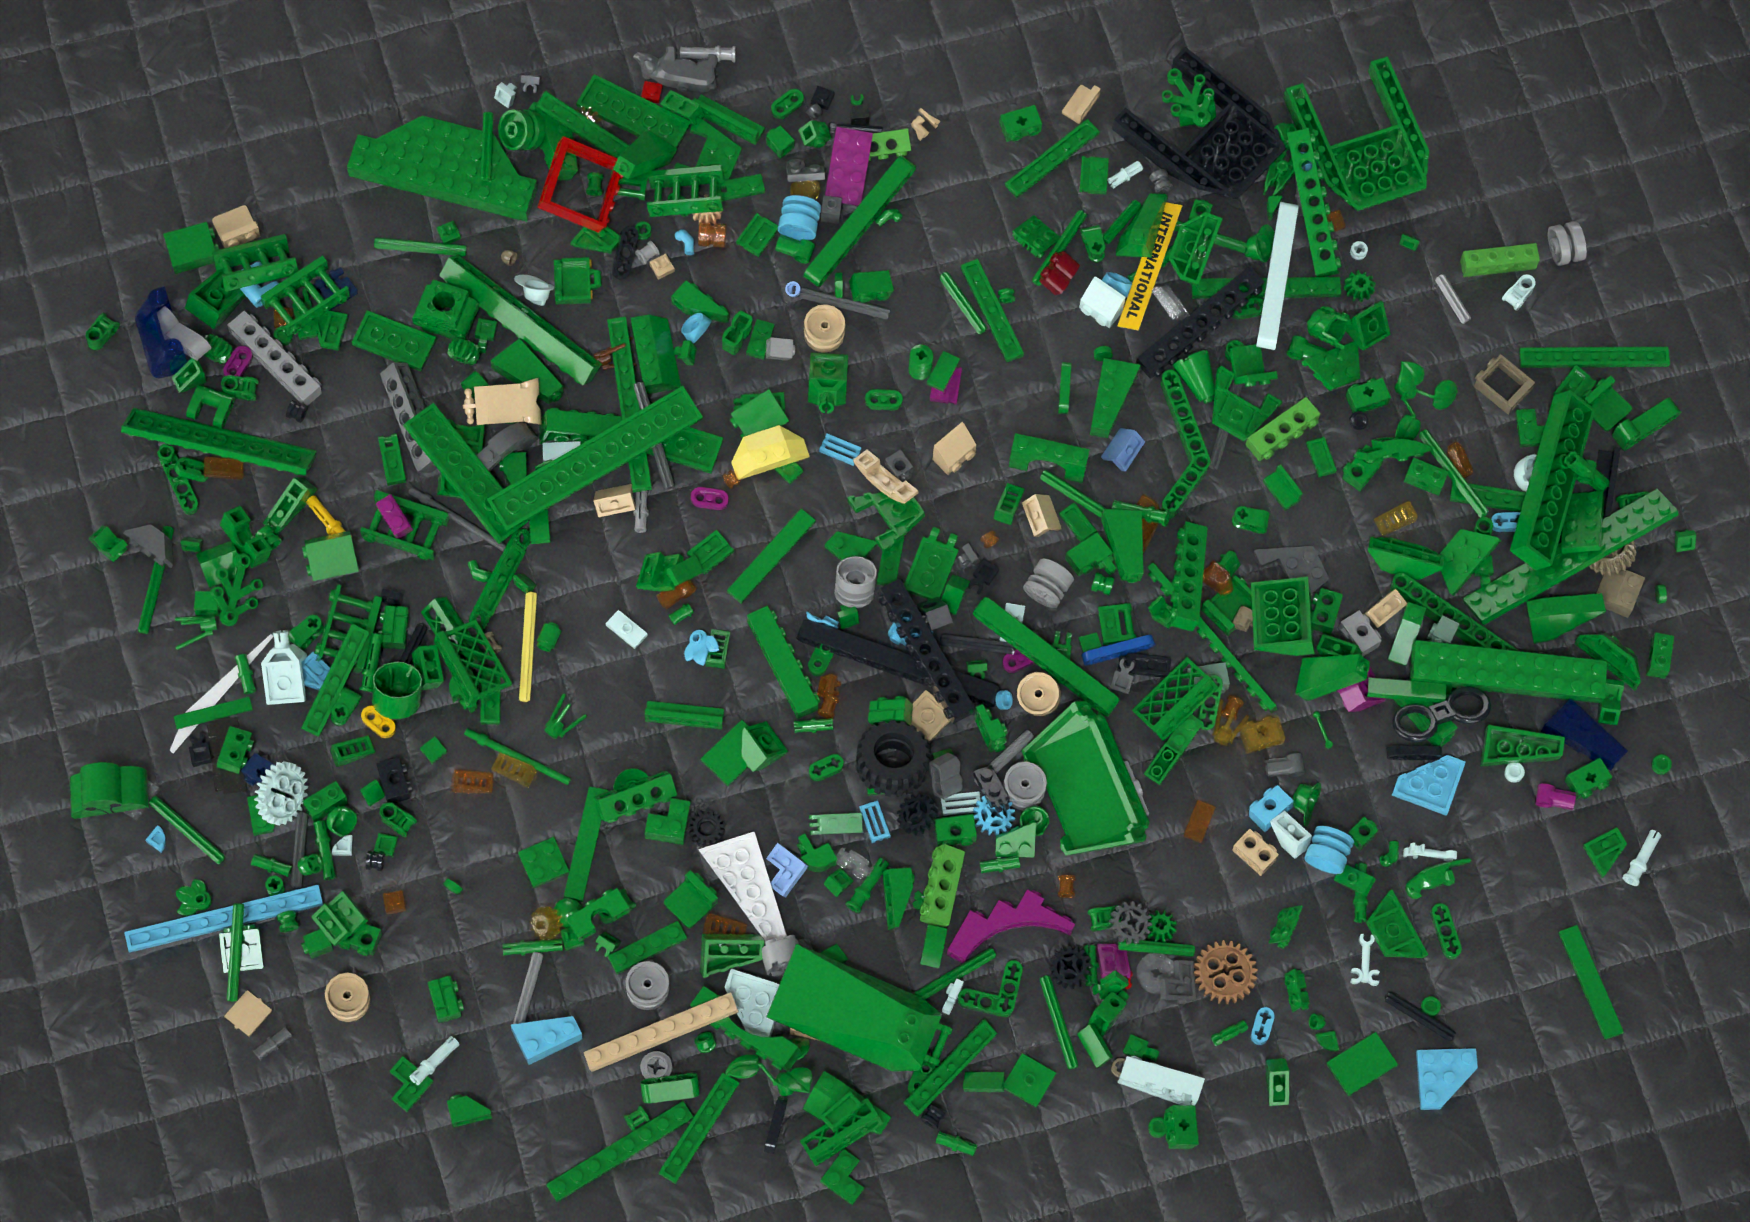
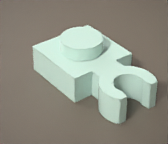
(952, 991)

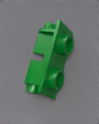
(1295, 982)

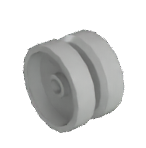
(1567, 243)
(1024, 775)
(647, 997)

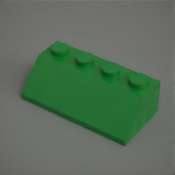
(655, 353)

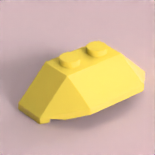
(768, 451)

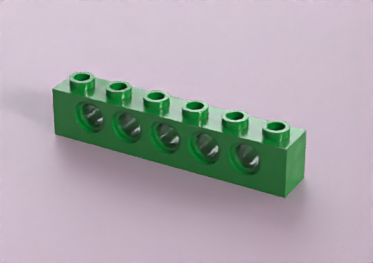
(1188, 576)

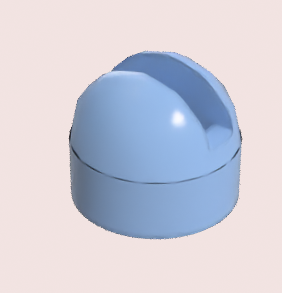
(789, 289)

